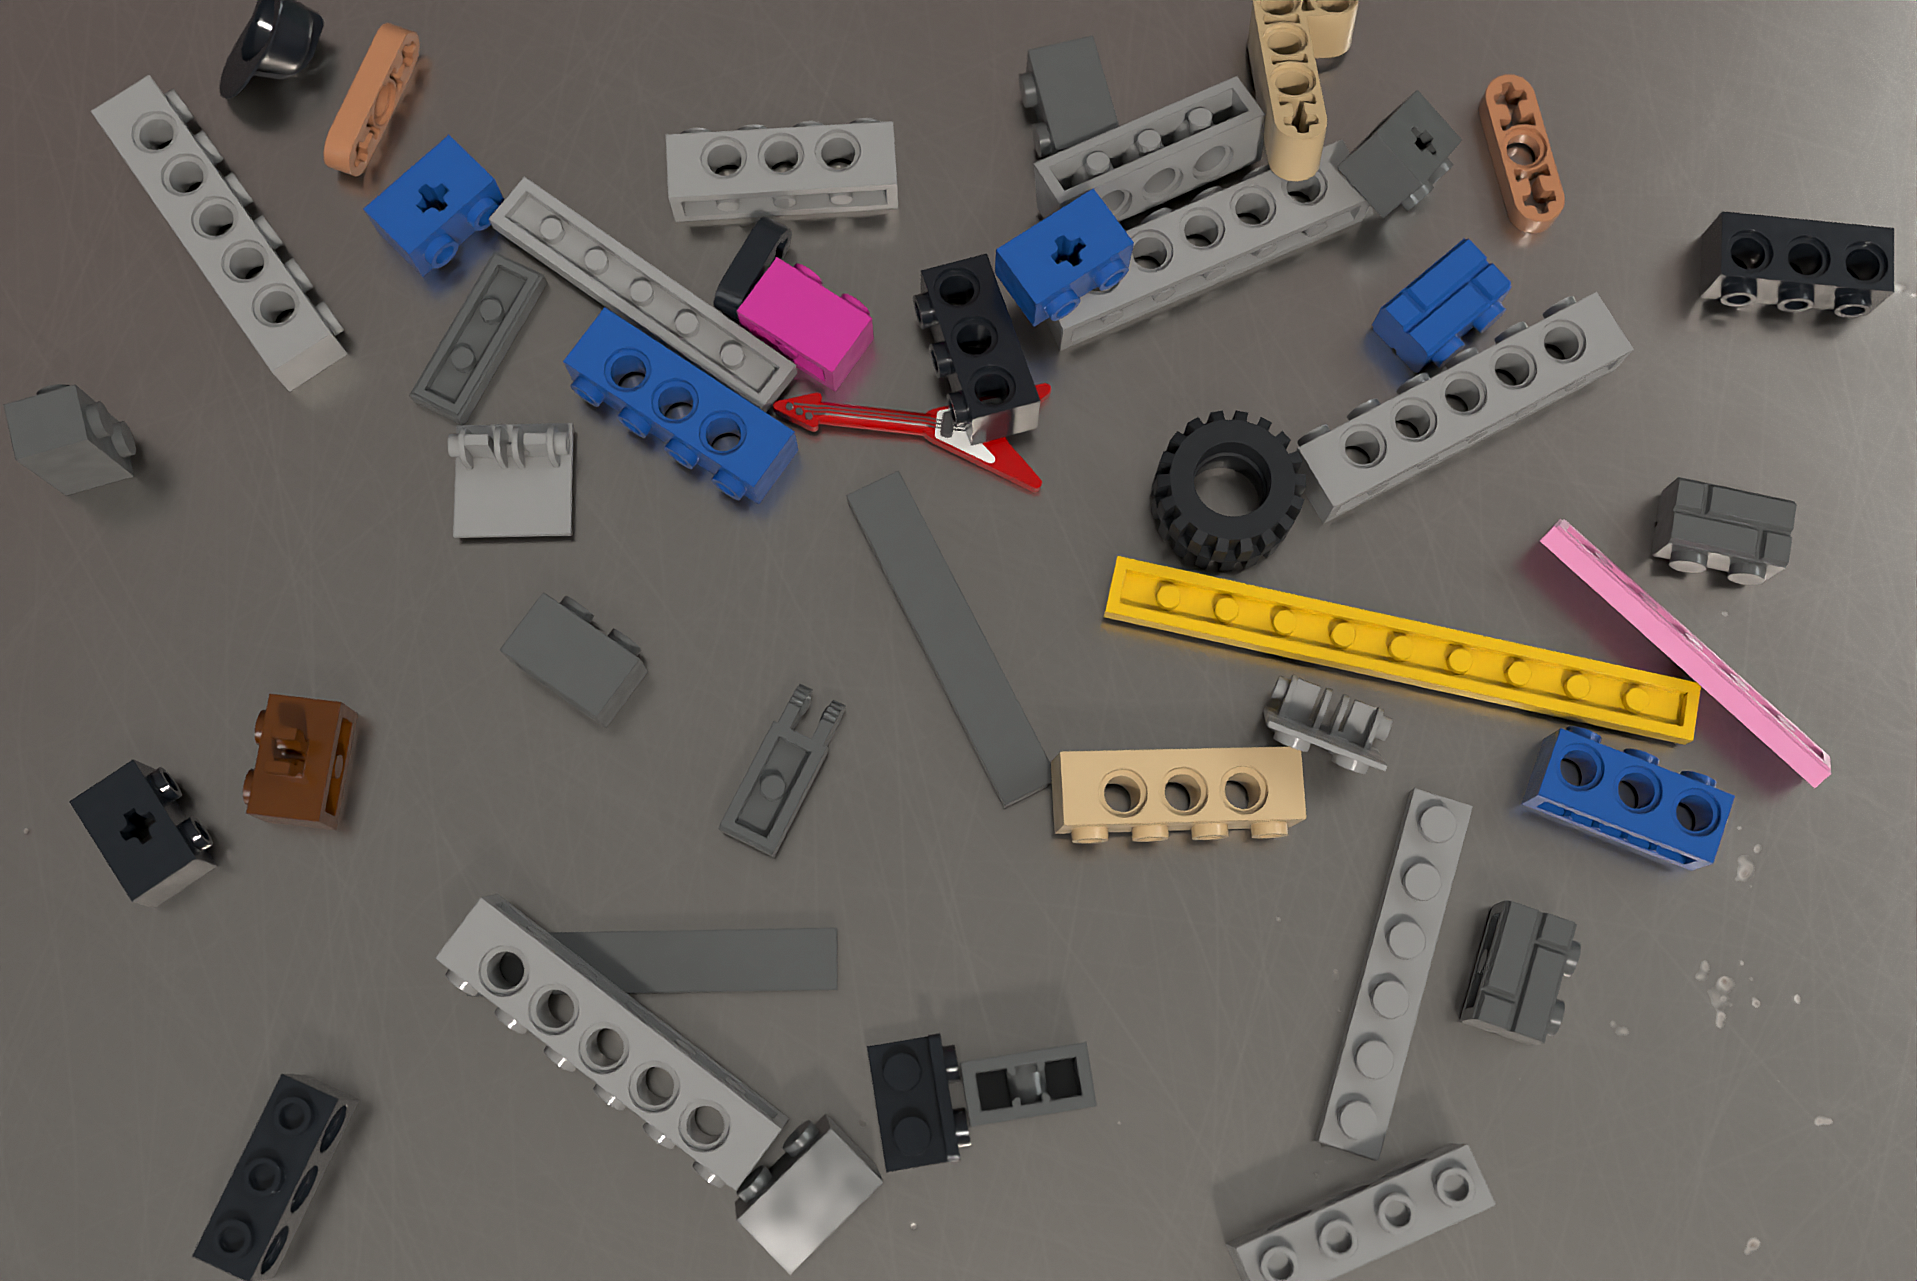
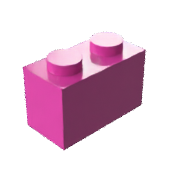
(807, 322)

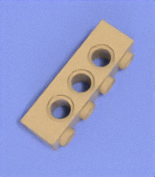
(1268, 774)

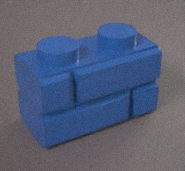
(1442, 306)

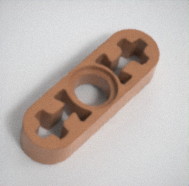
(371, 99)
(1530, 130)

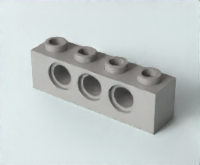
(1158, 153)
(805, 189)
(1366, 1220)

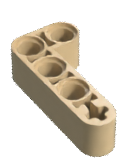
(1282, 55)

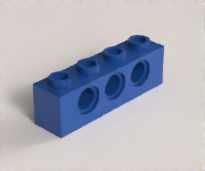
(617, 348)

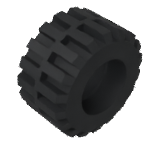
(1241, 448)

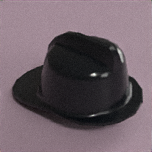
(272, 45)

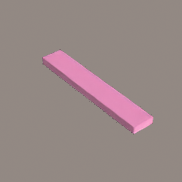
(1688, 652)

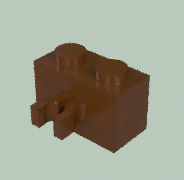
(300, 761)

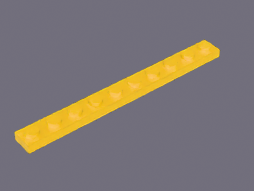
(1403, 650)

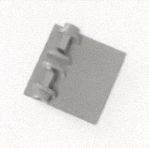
(512, 480)
(1349, 747)

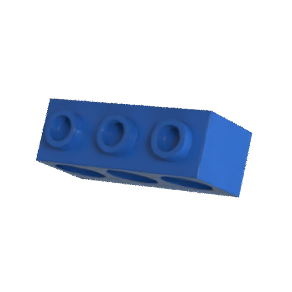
(1598, 807)

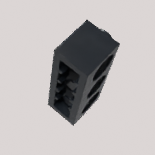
(1817, 247)
(980, 324)
(275, 1178)

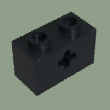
(116, 819)

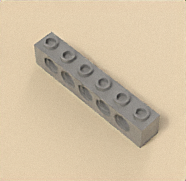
(137, 126)
(1233, 245)
(1580, 329)
(648, 1042)

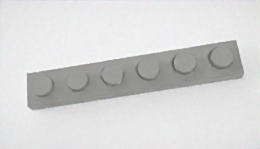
(642, 294)
(1393, 975)

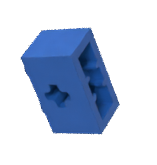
(409, 213)
(1077, 232)

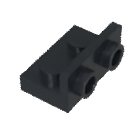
(915, 1102)

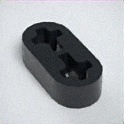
(760, 249)

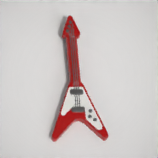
(934, 425)

